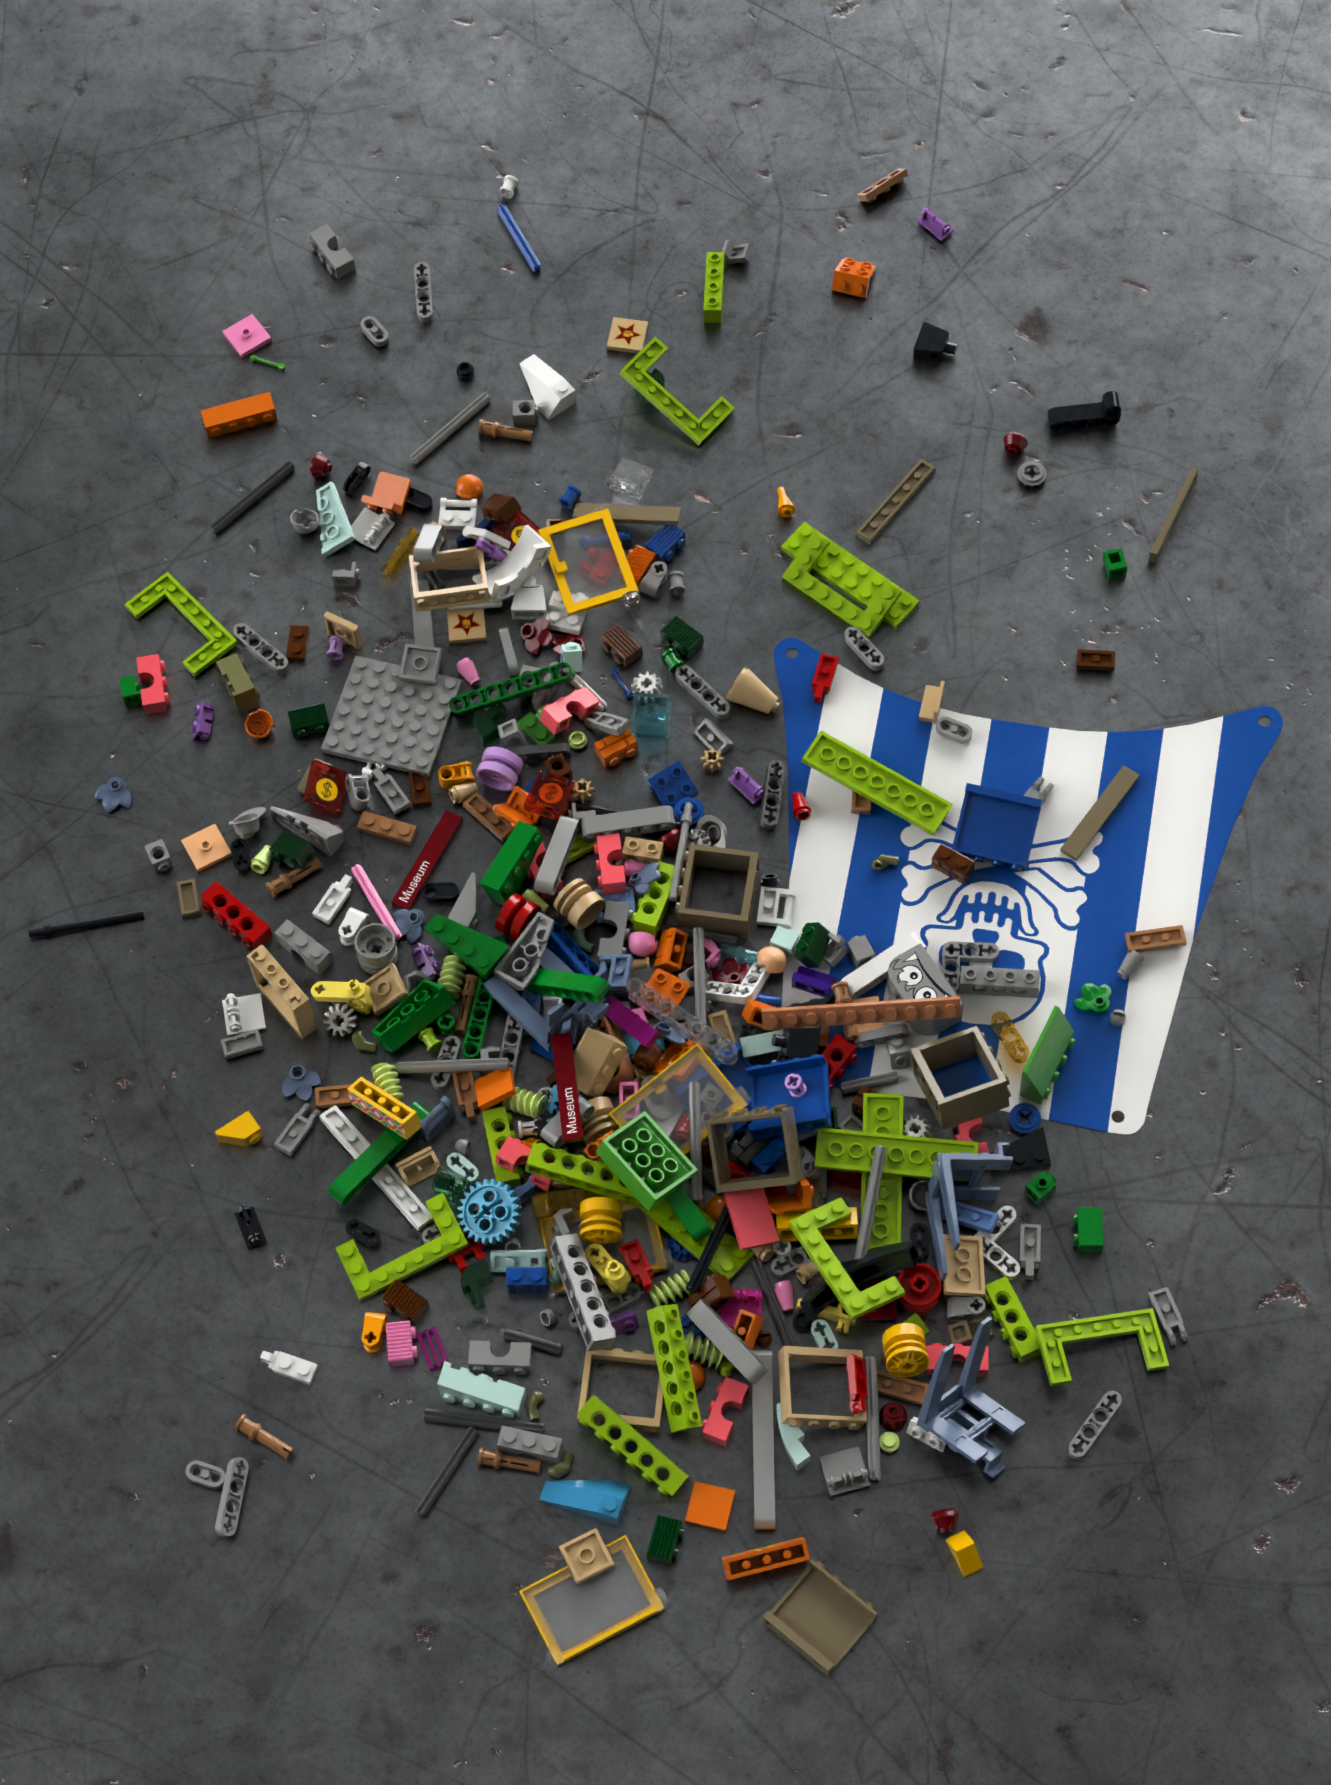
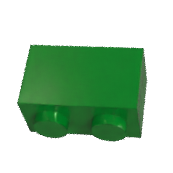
(1089, 1230)

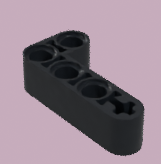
(1086, 415)

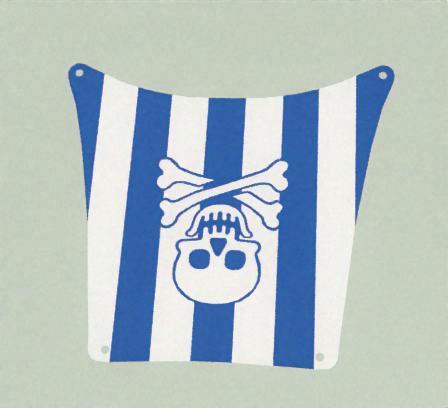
(1057, 916)

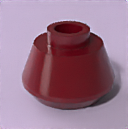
(1015, 443)
(320, 466)
(670, 839)
(889, 1419)
(945, 1519)

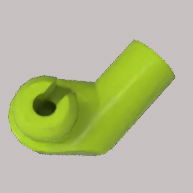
(726, 1368)

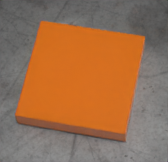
(494, 1088)
(710, 1506)

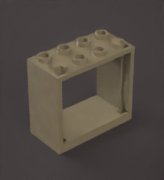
(725, 859)
(968, 1103)
(719, 1153)

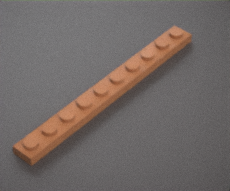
(861, 1013)

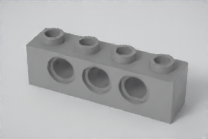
(999, 981)

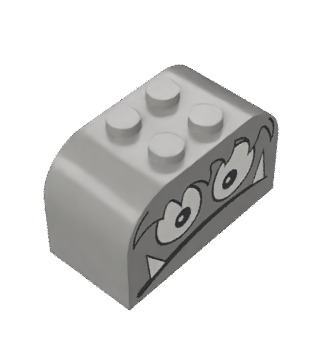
(917, 977)

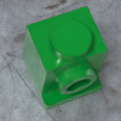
(1114, 564)
(130, 690)
(1041, 1193)

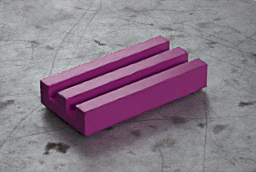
(427, 1333)

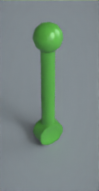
(281, 366)

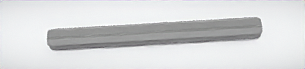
(450, 428)
(699, 975)
(453, 1065)
(695, 1140)
(870, 1202)
(873, 1439)

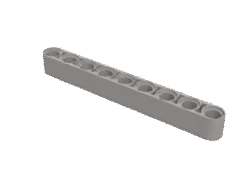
(763, 1447)

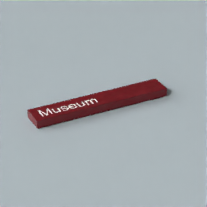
(427, 860)
(567, 1088)

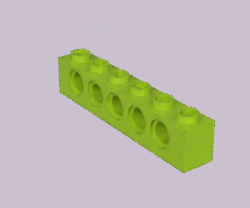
(575, 1176)
(674, 1368)
(587, 1418)

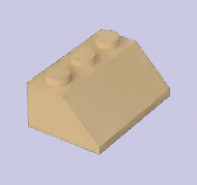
(597, 1061)

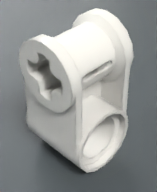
(352, 923)

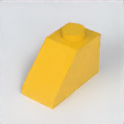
(240, 1131)

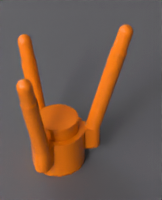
(591, 1148)

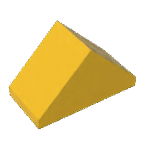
(965, 1553)

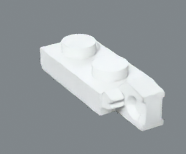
(333, 900)
(290, 1366)

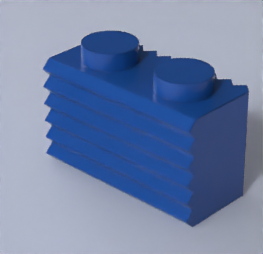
(666, 542)
(770, 1157)
(527, 1280)

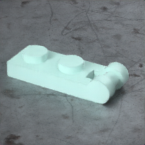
(516, 1258)

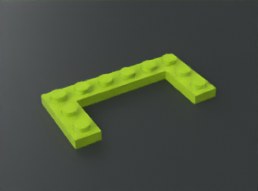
(636, 374)
(799, 576)
(168, 587)
(370, 1283)
(854, 1302)
(1142, 1322)

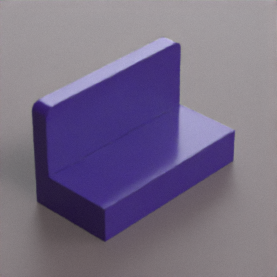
(813, 981)

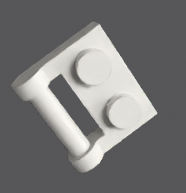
(456, 518)
(477, 533)
(769, 907)

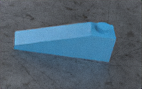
(591, 1498)

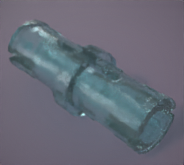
(738, 953)

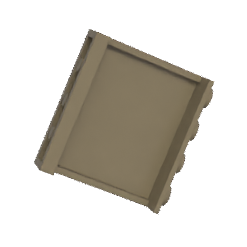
(821, 1617)

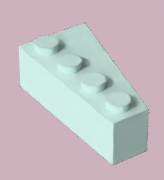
(480, 1391)

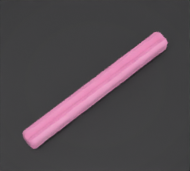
(375, 900)

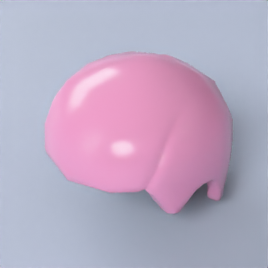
(642, 944)

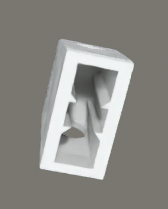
(529, 602)

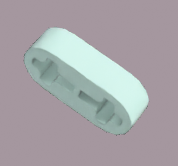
(466, 1165)
(828, 1334)

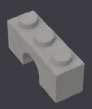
(338, 262)
(617, 915)
(311, 951)
(517, 1360)
(517, 1441)

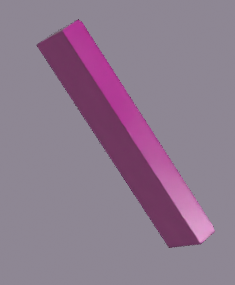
(631, 1022)

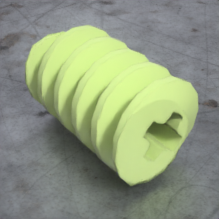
(452, 974)
(385, 1079)
(526, 1103)
(670, 1289)
(702, 1349)

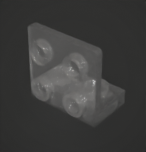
(630, 478)

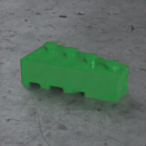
(512, 863)
(470, 946)
(412, 1015)

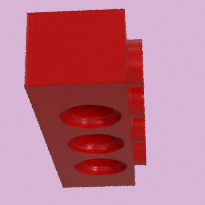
(217, 895)
(842, 1049)

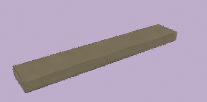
(895, 501)
(634, 513)
(1173, 515)
(1099, 813)

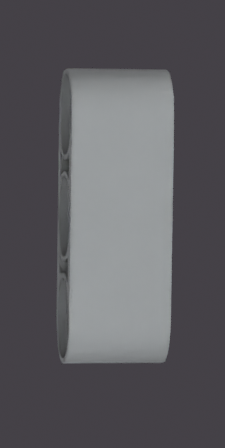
(429, 543)
(553, 1132)

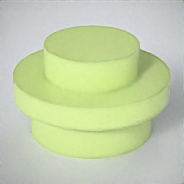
(577, 740)
(889, 1442)

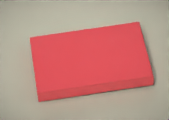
(751, 1218)

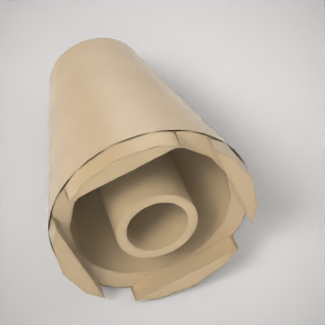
(752, 693)

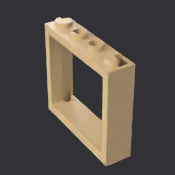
(451, 596)
(282, 991)
(818, 1355)
(638, 1423)

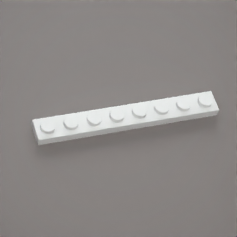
(386, 1178)

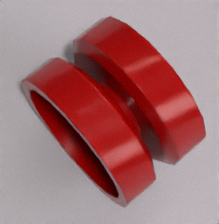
(516, 916)
(921, 1289)

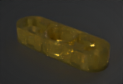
(1010, 1028)

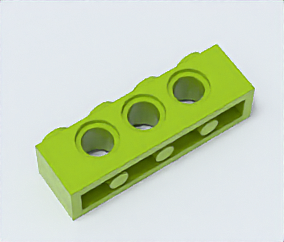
(714, 287)
(654, 902)
(494, 1119)
(1002, 1290)

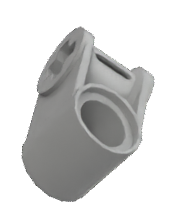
(654, 579)
(358, 788)
(963, 1308)

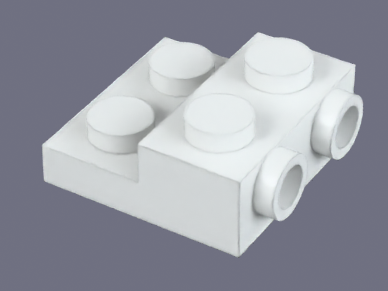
(559, 618)

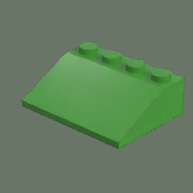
(1047, 1057)
(646, 1160)

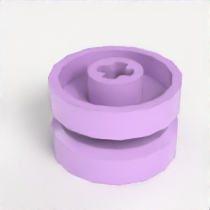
(499, 768)

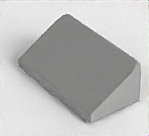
(713, 736)

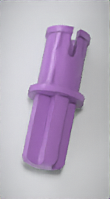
(490, 550)

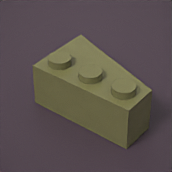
(238, 683)

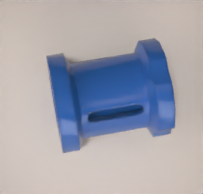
(567, 501)

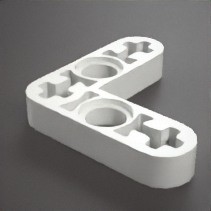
(740, 992)
(990, 1239)

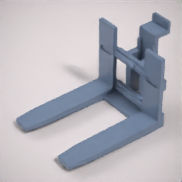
(574, 1021)
(959, 1166)
(943, 1413)

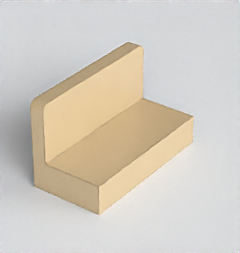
(931, 703)

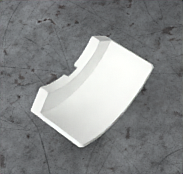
(518, 566)

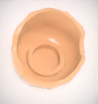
(772, 958)

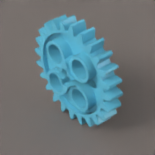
(480, 1197)

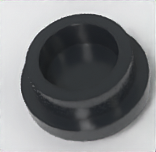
(465, 370)
(770, 880)
(800, 1322)

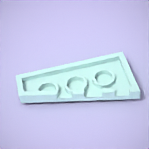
(333, 520)

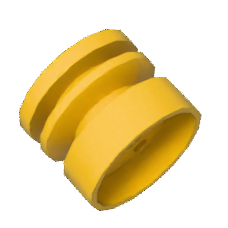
(600, 1220)
(905, 1350)

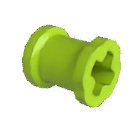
(430, 1039)

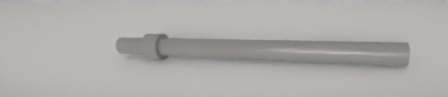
(686, 821)

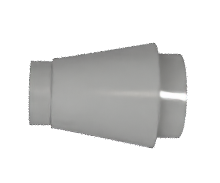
(1130, 964)

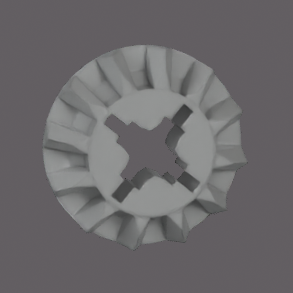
(1039, 473)
(700, 835)

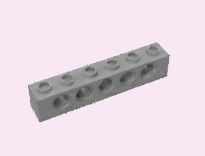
(575, 1285)

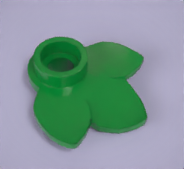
(1092, 997)

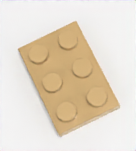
(965, 1267)

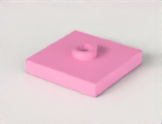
(247, 335)

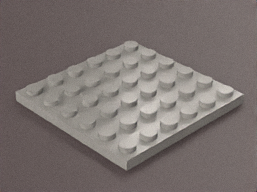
(390, 718)

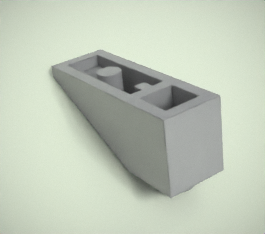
(466, 905)

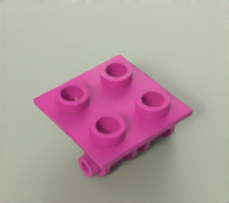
(744, 1299)

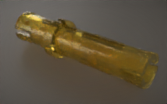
(403, 547)

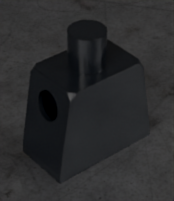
(933, 344)
(797, 1042)

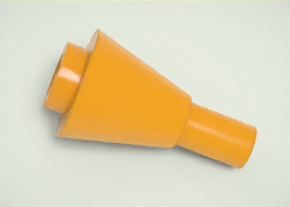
(785, 506)

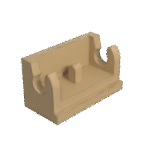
(418, 1167)

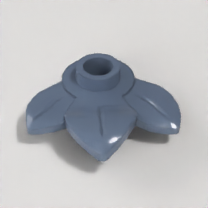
(113, 797)
(641, 879)
(406, 926)
(669, 1034)
(300, 1085)

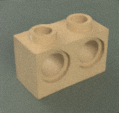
(642, 850)

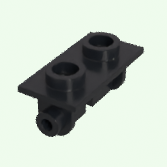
(250, 1226)

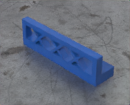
(569, 955)

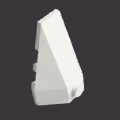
(548, 388)

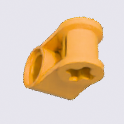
(457, 775)
(373, 1328)

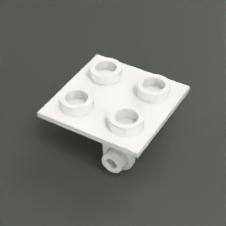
(371, 528)
(243, 1013)

